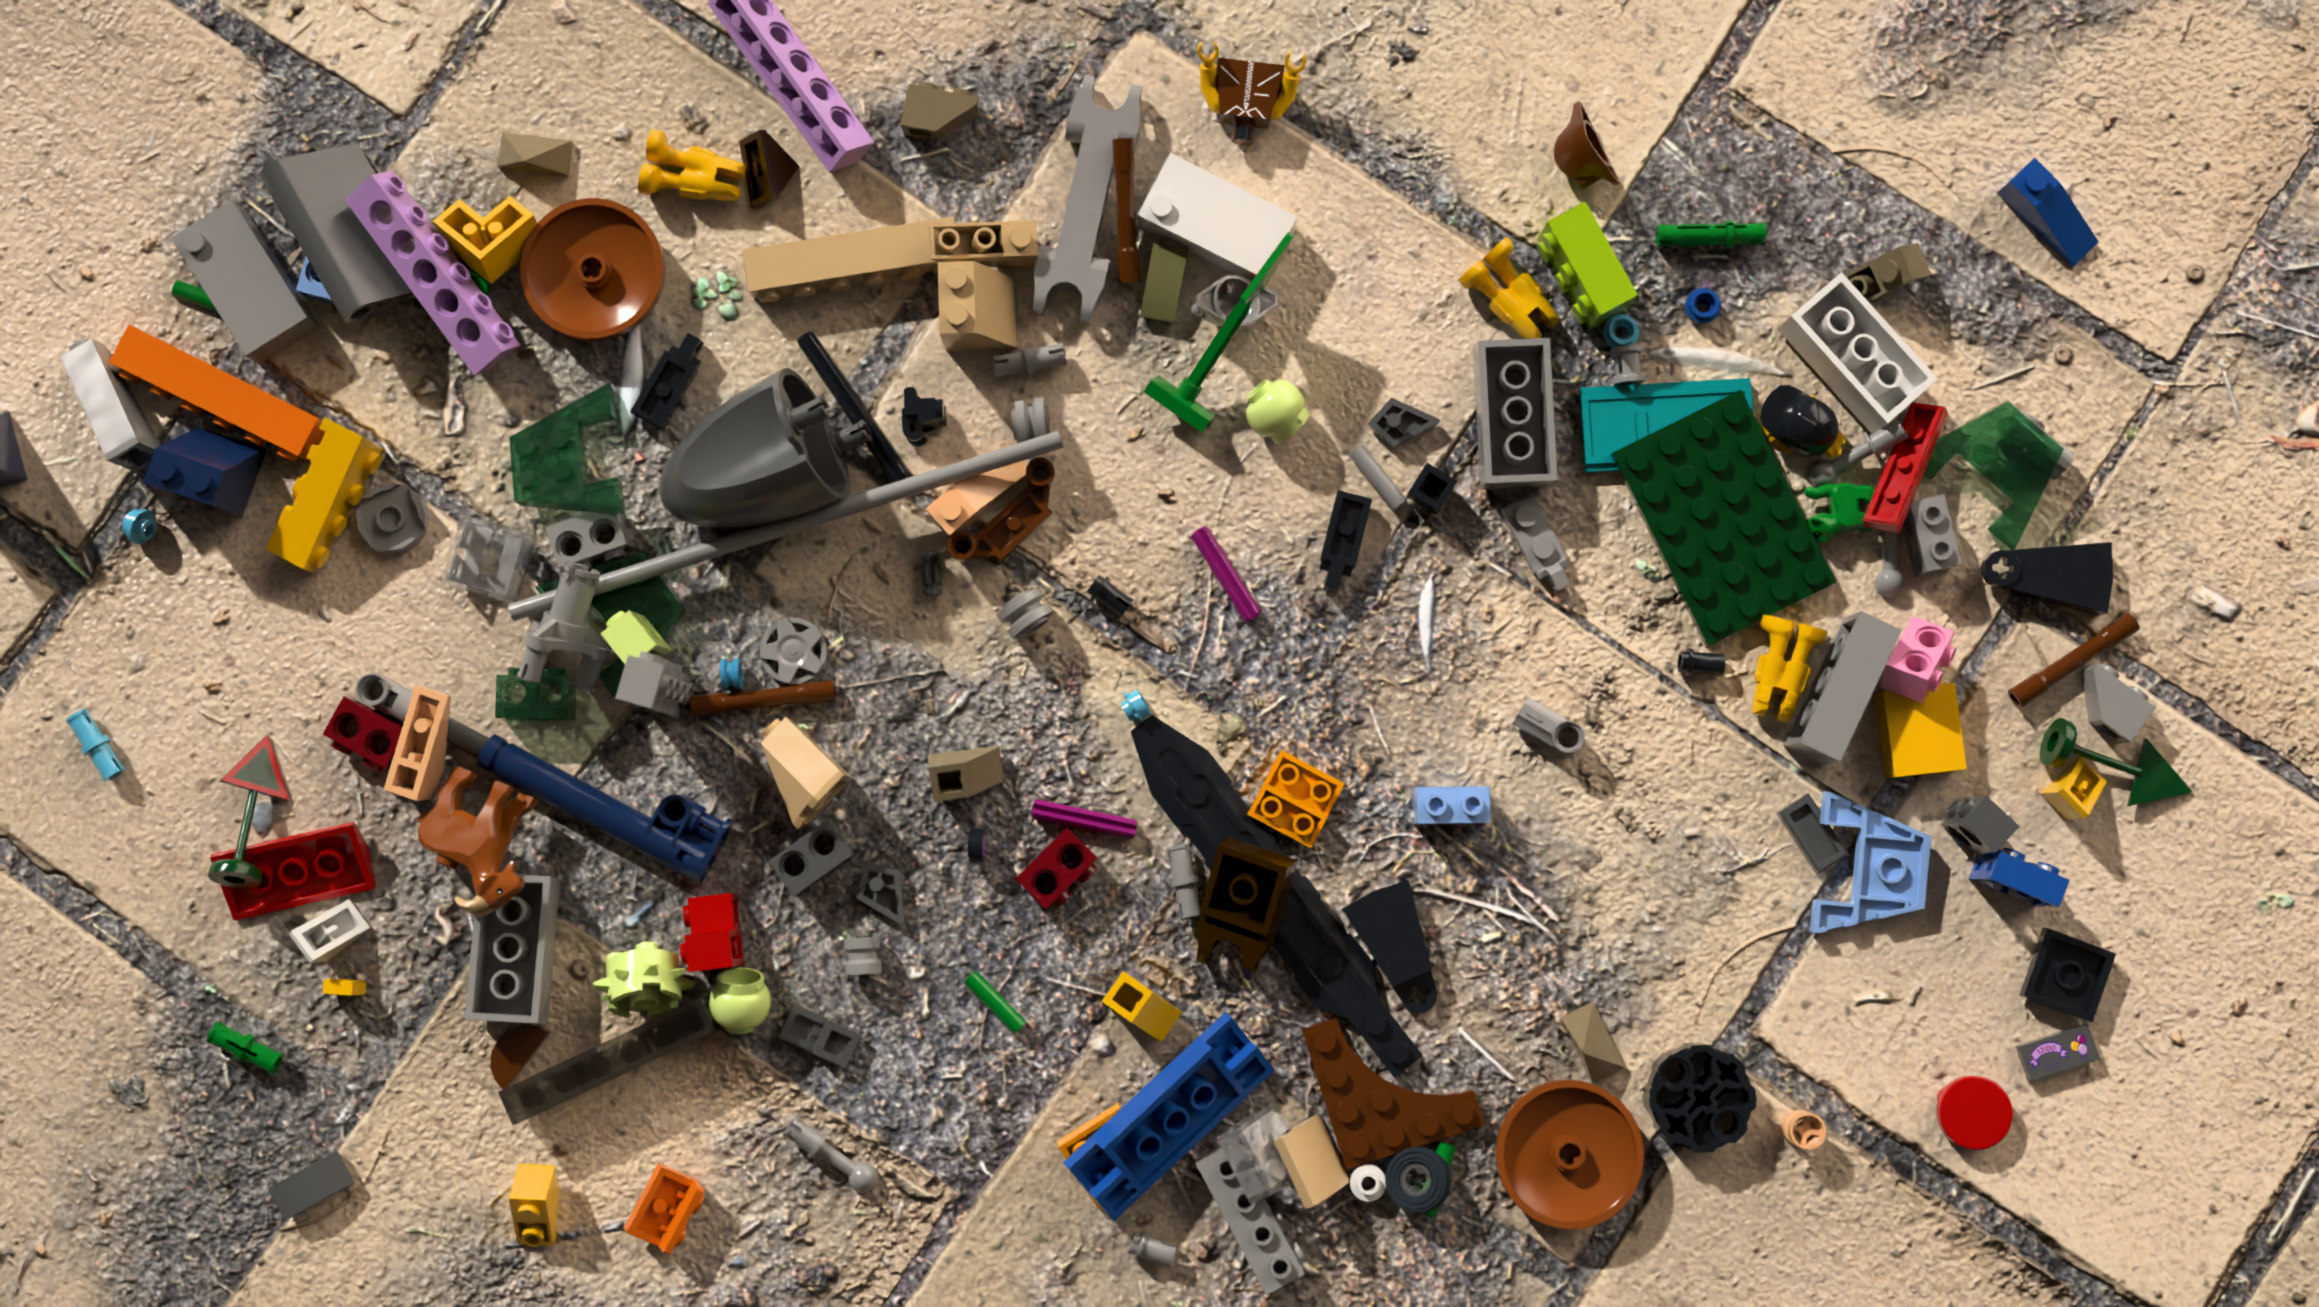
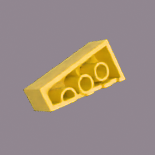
(324, 496)

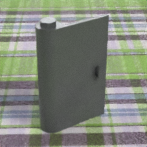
(347, 260)

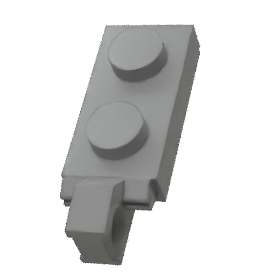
(1537, 541)

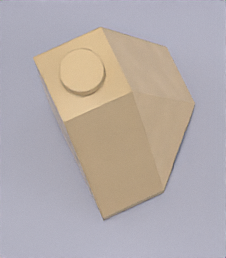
(802, 771)

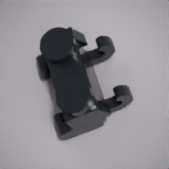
(921, 414)

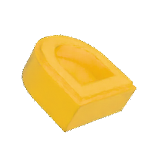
(341, 986)

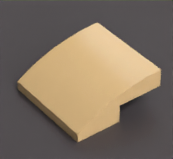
(1312, 1161)

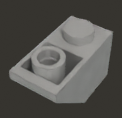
(2113, 705)

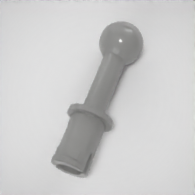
(1826, 472)
(1890, 581)
(861, 1176)

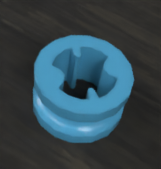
(731, 674)

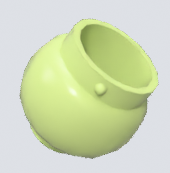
(1276, 410)
(739, 1000)

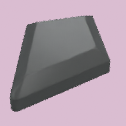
(1400, 422)
(882, 890)

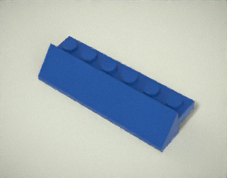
(1169, 1116)

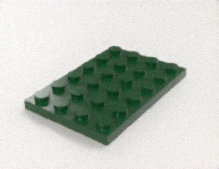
(1723, 518)

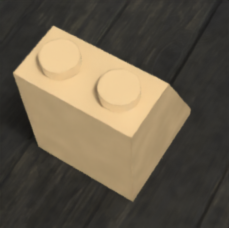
(976, 307)

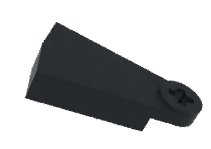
(2059, 575)
(1393, 936)

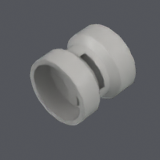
(862, 955)

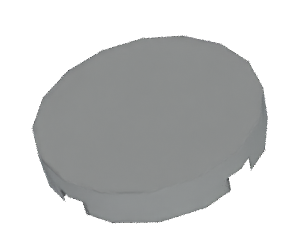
(392, 518)

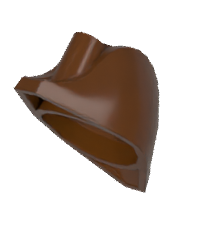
(1581, 153)

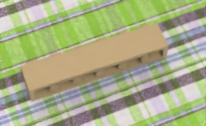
(840, 261)

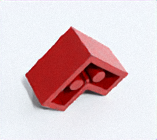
(714, 933)

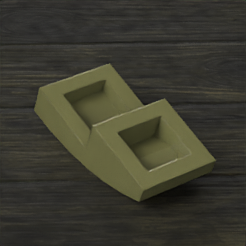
(1164, 282)

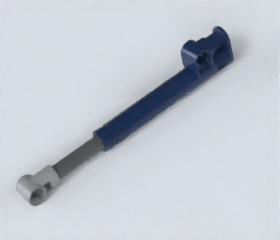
(678, 845)

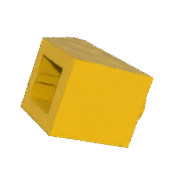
(1142, 1006)
(535, 1204)

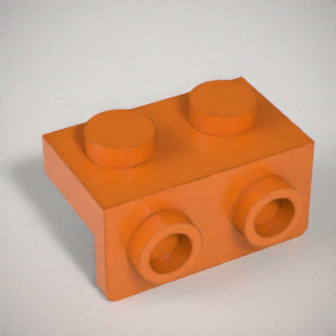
(665, 1208)

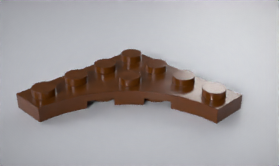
(1373, 1114)

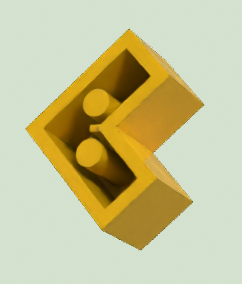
(487, 243)

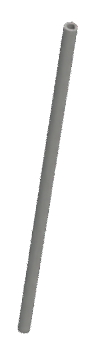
(770, 531)

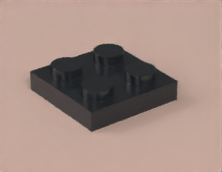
(2067, 974)

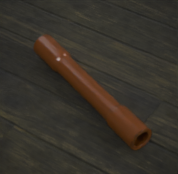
(1124, 169)
(2106, 638)
(723, 702)

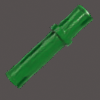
(1725, 234)

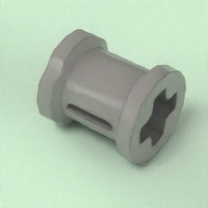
(1627, 365)

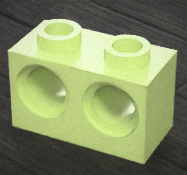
(631, 634)

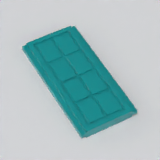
(1625, 413)

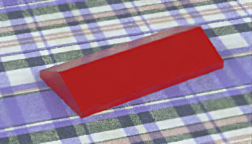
(302, 870)

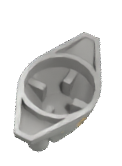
(1221, 297)

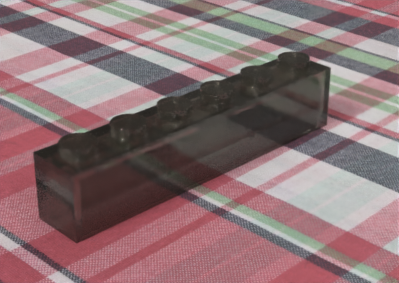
(608, 1061)

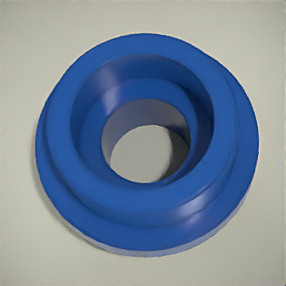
(1707, 296)

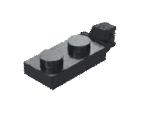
(668, 383)
(1344, 537)

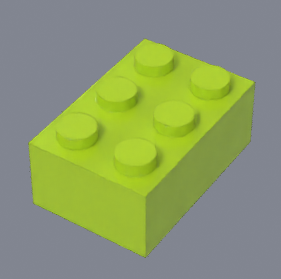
(1585, 266)

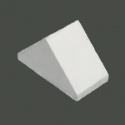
(329, 932)

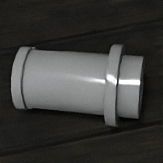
(1151, 1249)

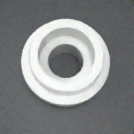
(1359, 1174)

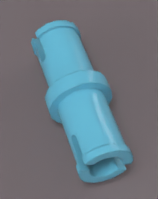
(95, 745)

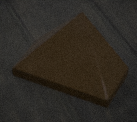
(767, 167)

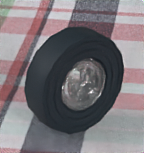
(1412, 1197)

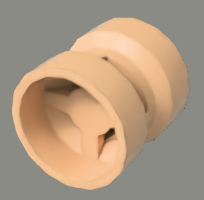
(1811, 1131)

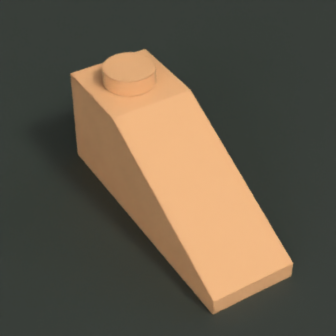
(974, 496)
(421, 746)

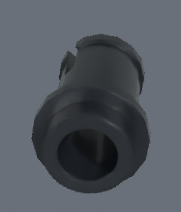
(1109, 595)
(1700, 663)

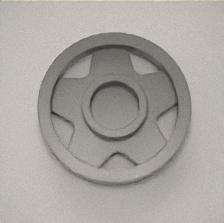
(793, 650)

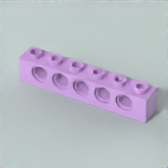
(795, 80)
(416, 265)

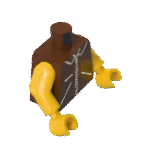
(1247, 91)

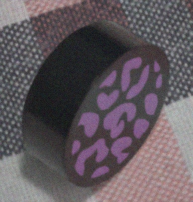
(978, 846)

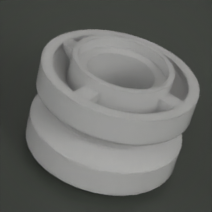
(1030, 420)
(1025, 613)

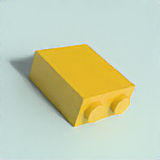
(1919, 735)

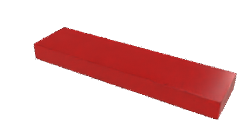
(1905, 468)

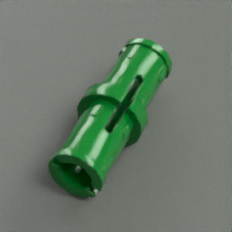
(245, 1048)

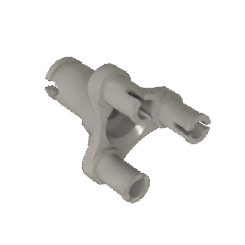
(566, 630)

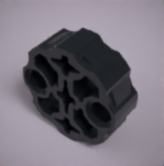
(1692, 1060)

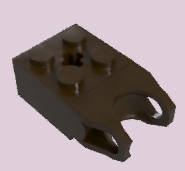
(1242, 915)

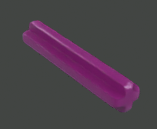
(1226, 574)
(1084, 819)

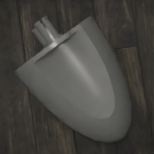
(760, 458)

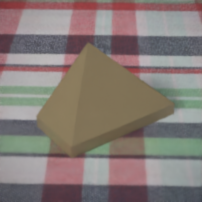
(535, 154)
(1592, 1042)

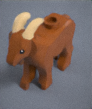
(476, 840)

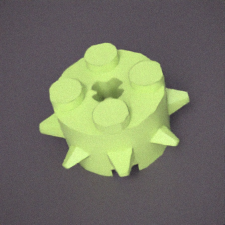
(643, 981)

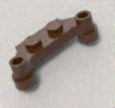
(1013, 523)

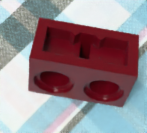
(371, 728)
(1051, 862)

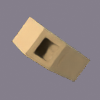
(985, 242)

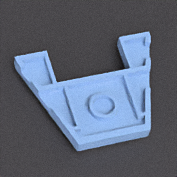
(1887, 869)

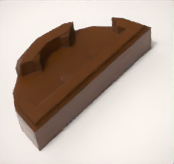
(514, 1051)

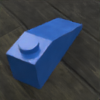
(2049, 211)

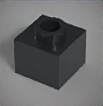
(1431, 476)

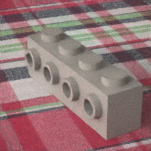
(654, 684)
(1253, 1225)

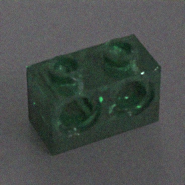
(535, 704)

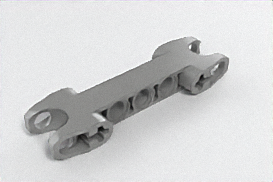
(1074, 261)

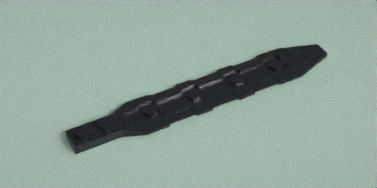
(1309, 939)

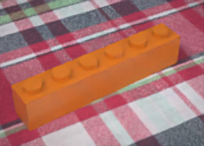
(217, 392)

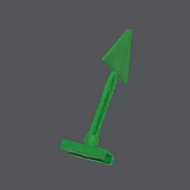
(1183, 399)

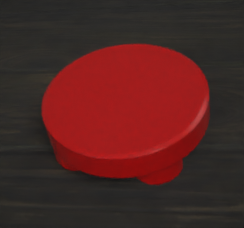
(1974, 1112)

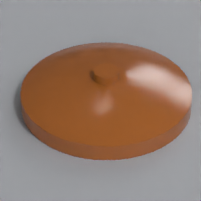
(592, 269)
(1569, 1154)

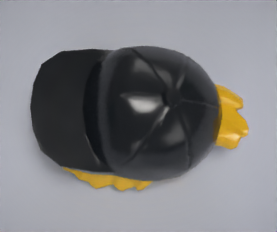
(1800, 423)

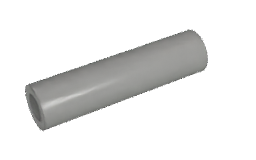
(1378, 477)

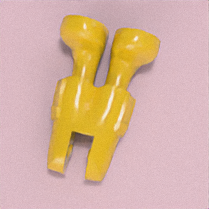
(699, 174)
(1518, 300)
(1782, 676)

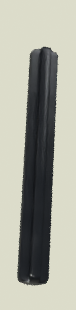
(851, 405)

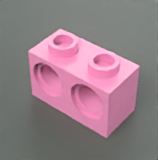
(1918, 660)

